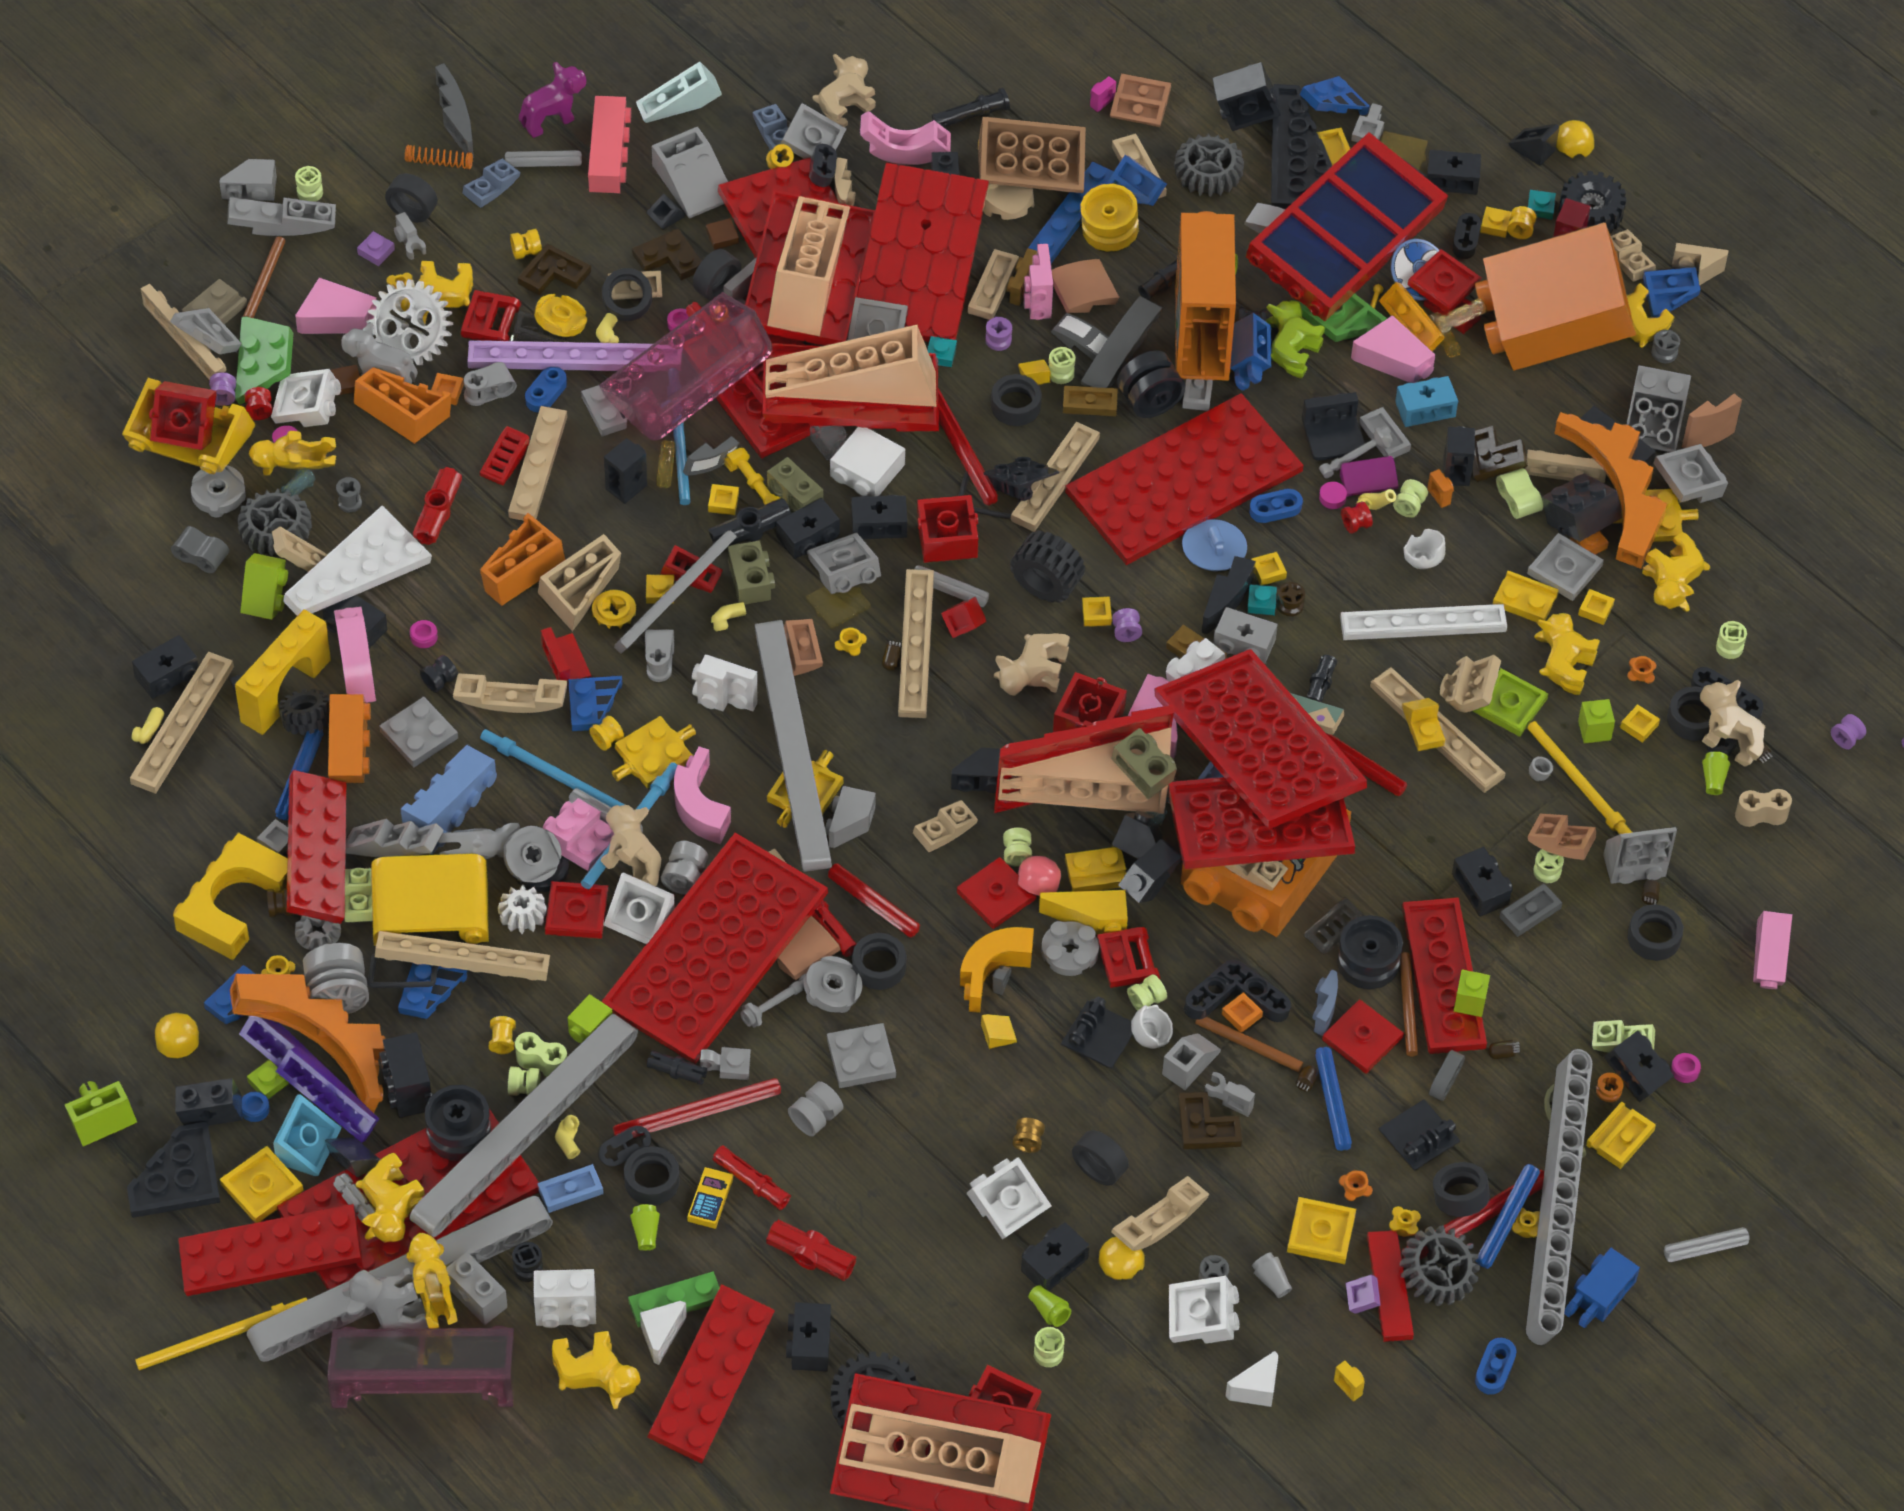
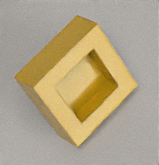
(1495, 222)
(723, 499)
(1269, 568)
(657, 586)
(1596, 607)
(1096, 611)
(1640, 723)
(1349, 1380)

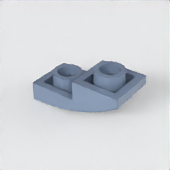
(771, 125)
(493, 183)
(1326, 1002)

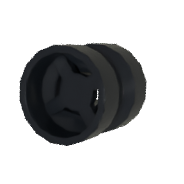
(439, 673)
(525, 1268)

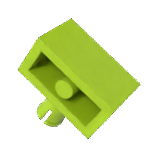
(263, 586)
(100, 1112)

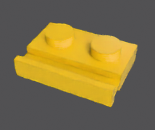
(1525, 597)
(1095, 869)
(1621, 1135)

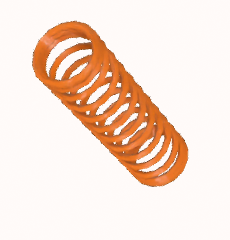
(468, 162)

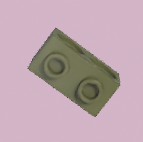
(793, 485)
(749, 566)
(1138, 766)

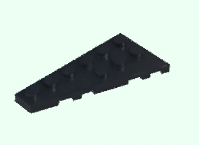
(1296, 149)

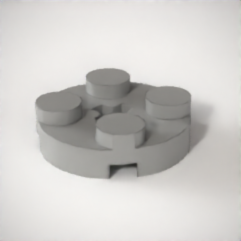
(222, 502)
(547, 859)
(1070, 933)
(827, 998)

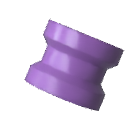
(1002, 339)
(224, 385)
(1127, 625)
(1848, 731)

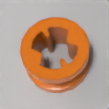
(1606, 1079)

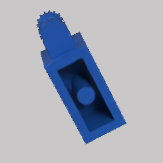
(1250, 350)
(1603, 1287)

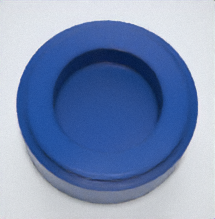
(255, 1106)

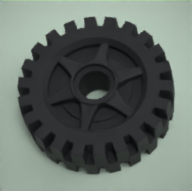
(872, 1366)

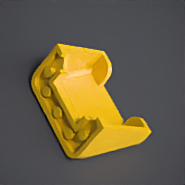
(230, 431)
(431, 895)

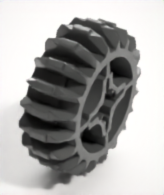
(1208, 172)
(269, 513)
(1443, 1288)

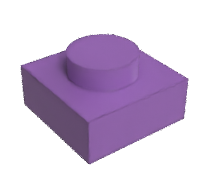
(375, 248)
(1363, 1294)

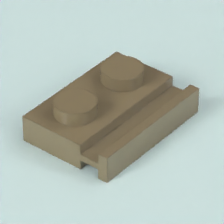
(220, 299)

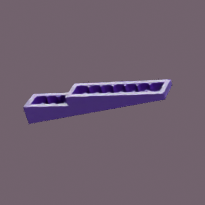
(309, 1075)

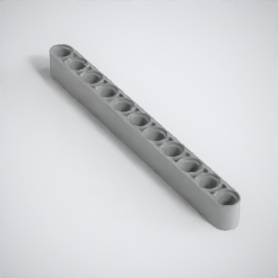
(793, 746)
(523, 1125)
(1563, 1208)
(329, 1310)

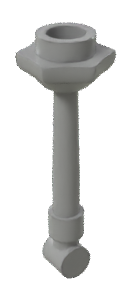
(1381, 438)
(752, 1014)

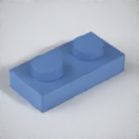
(570, 1188)

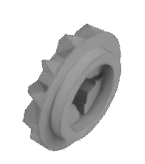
(311, 940)

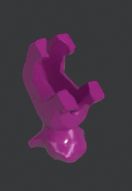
(552, 99)

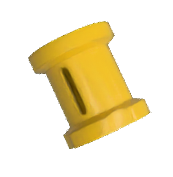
(772, 157)
(502, 1035)

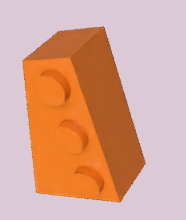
(401, 405)
(521, 561)
(348, 738)

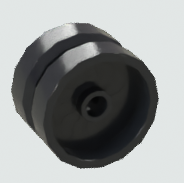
(1151, 384)
(1369, 952)
(456, 1121)

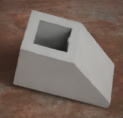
(250, 181)
(852, 815)
(1188, 1059)

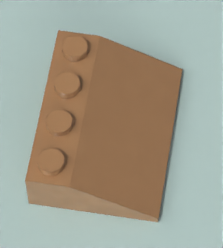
(1032, 154)

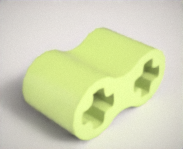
(1519, 493)
(535, 1053)

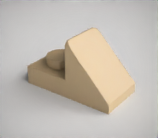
(1707, 260)

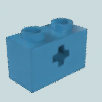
(1426, 401)

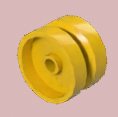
(1109, 217)

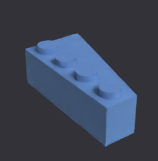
(452, 792)

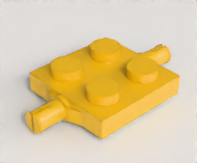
(1674, 515)
(651, 750)
(826, 783)

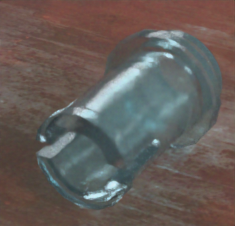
(300, 482)

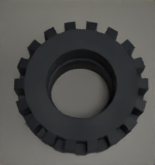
(1047, 566)

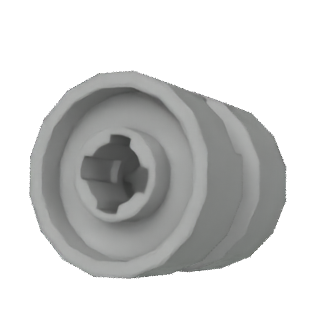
(684, 866)
(812, 1112)

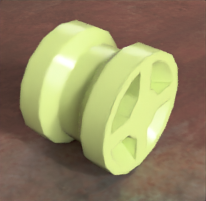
(1548, 859)

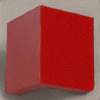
(964, 617)

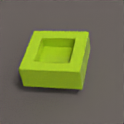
(267, 1080)

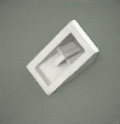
(661, 1327)
(1255, 1383)

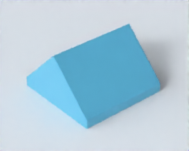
(303, 1136)

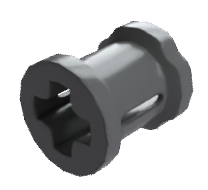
(348, 492)

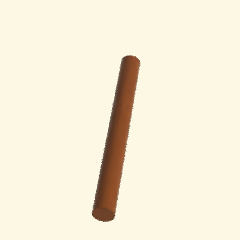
(264, 277)
(1408, 1005)
(1250, 1043)

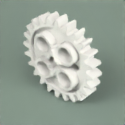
(420, 301)

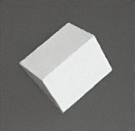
(638, 908)

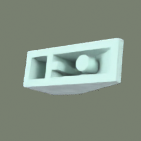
(681, 94)

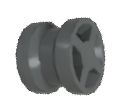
(1663, 340)
(1213, 1265)

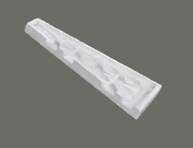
(365, 559)

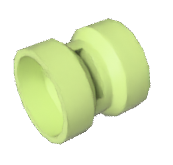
(309, 184)
(1061, 365)
(1410, 499)
(1731, 640)
(1017, 843)
(1147, 993)
(517, 1077)
(1052, 1341)

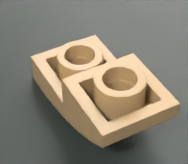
(843, 184)
(1630, 255)
(947, 826)
(1262, 874)

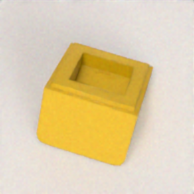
(1036, 370)
(997, 1030)

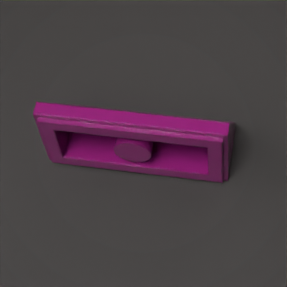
(1369, 476)

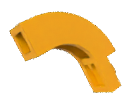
(997, 948)

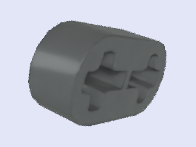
(1447, 1075)

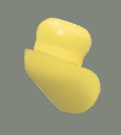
(604, 331)
(1378, 500)
(727, 612)
(151, 725)
(565, 1135)

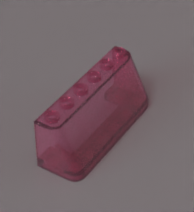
(689, 366)

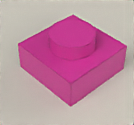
(1102, 93)

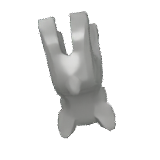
(378, 355)
(479, 840)
(387, 1299)

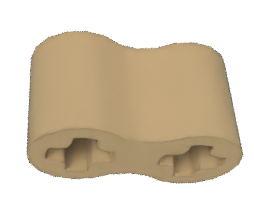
(1763, 807)

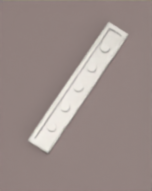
(1423, 622)

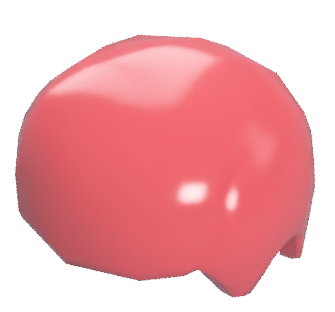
(1039, 875)

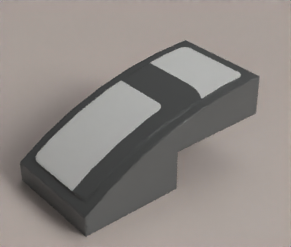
(1083, 335)
(708, 459)

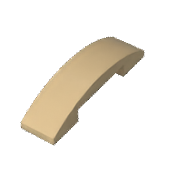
(509, 697)
(1162, 1217)

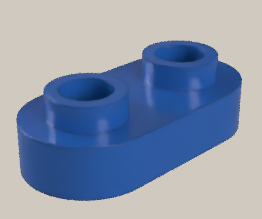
(547, 386)
(1274, 505)
(1495, 1368)

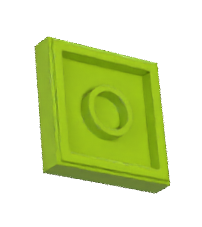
(1513, 703)

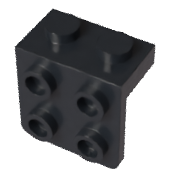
(1332, 425)

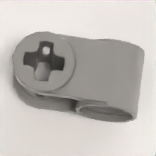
(490, 382)
(659, 652)

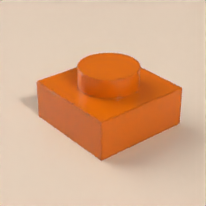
(448, 384)
(1440, 488)
(1593, 543)
(1242, 1012)

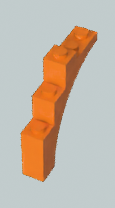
(1630, 477)
(287, 1001)

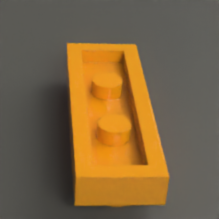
(1409, 313)

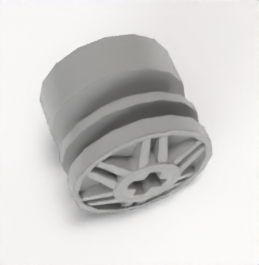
(337, 973)

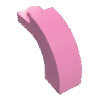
(904, 145)
(355, 652)
(696, 811)

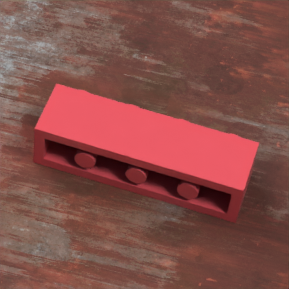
(607, 144)

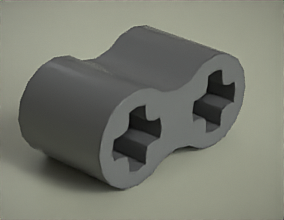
(200, 549)

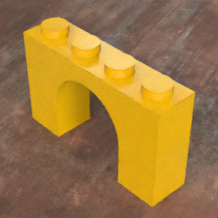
(300, 645)
(240, 862)

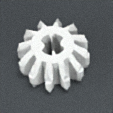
(522, 909)

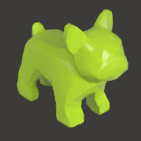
(1292, 337)

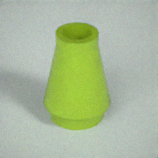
(1715, 772)
(645, 1225)
(1051, 1307)

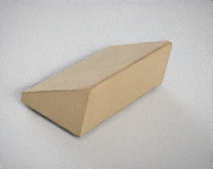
(632, 290)

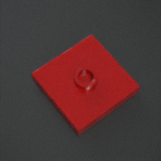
(1444, 281)
(995, 893)
(576, 910)
(1362, 1036)

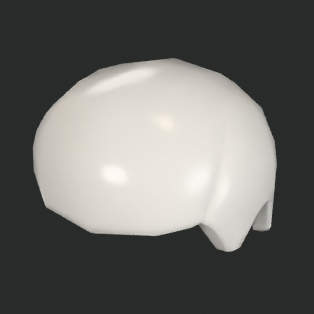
(1425, 550)
(1151, 1027)

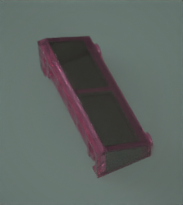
(421, 1362)

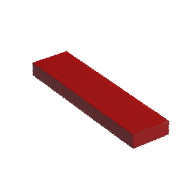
(1394, 1306)

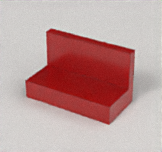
(564, 656)

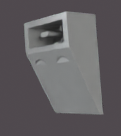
(690, 171)
(1658, 407)
(1639, 855)

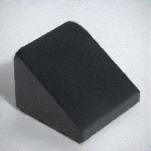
(665, 212)

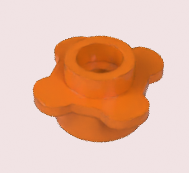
(1642, 663)
(1359, 1178)

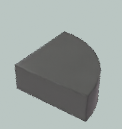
(1000, 979)

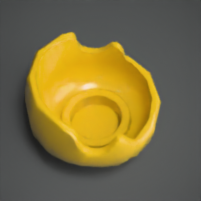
(1575, 138)
(176, 1035)
(1119, 1260)

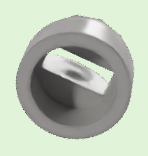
(1543, 770)

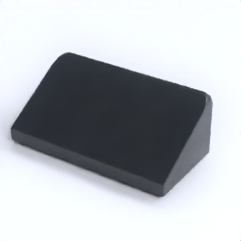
(352, 1155)

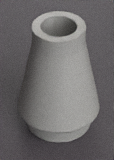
(1271, 1273)

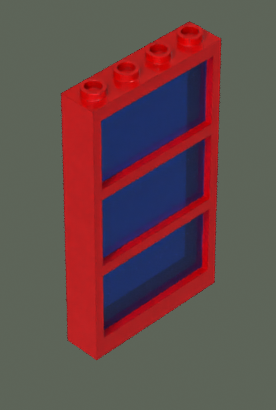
(1346, 226)

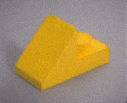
(1424, 724)

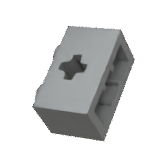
(1244, 632)
(476, 1288)

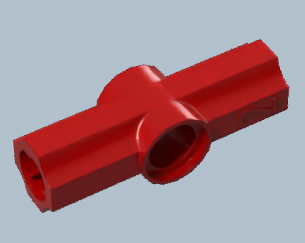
(437, 506)
(811, 1250)

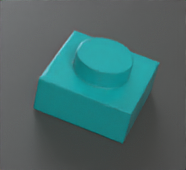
(1542, 203)
(944, 350)
(1262, 599)

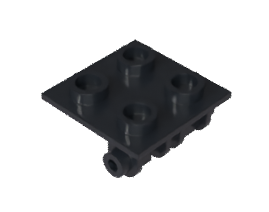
(1017, 477)
(1098, 1033)
(1420, 1134)

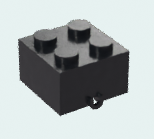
(1246, 96)
(1581, 507)
(405, 1074)

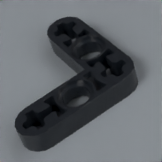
(1743, 698)
(1232, 985)

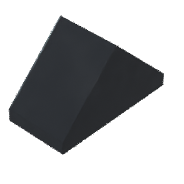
(1536, 142)

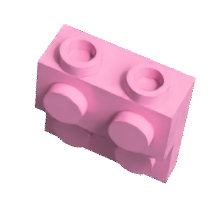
(1039, 285)
(580, 833)

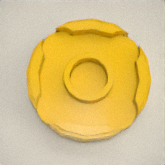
(560, 315)

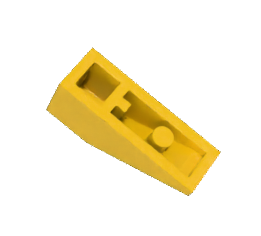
(1098, 909)

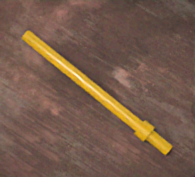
(1613, 819)
(211, 1337)

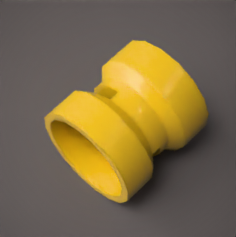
(530, 242)

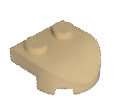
(1008, 201)
(1471, 683)

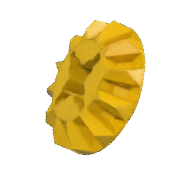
(621, 601)

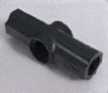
(760, 518)

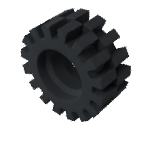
(305, 711)

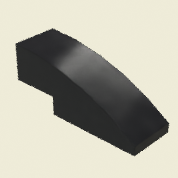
(1228, 591)

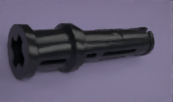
(981, 106)

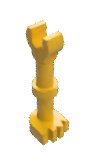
(738, 459)

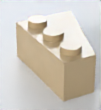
(579, 580)

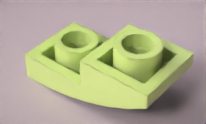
(358, 895)
(1611, 1033)

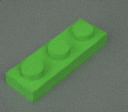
(695, 1292)

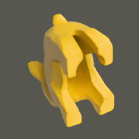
(453, 291)
(1646, 327)
(292, 453)
(1676, 572)
(1566, 650)
(390, 1200)
(431, 1279)
(595, 1369)

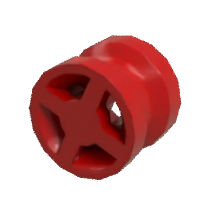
(258, 403)
(1356, 517)

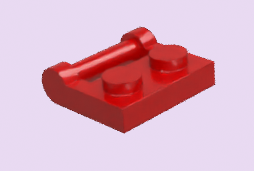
(482, 314)
(1119, 959)

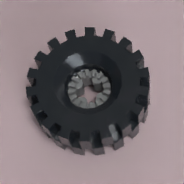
(1600, 191)

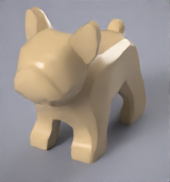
(846, 90)
(1033, 664)
(1732, 722)
(631, 844)

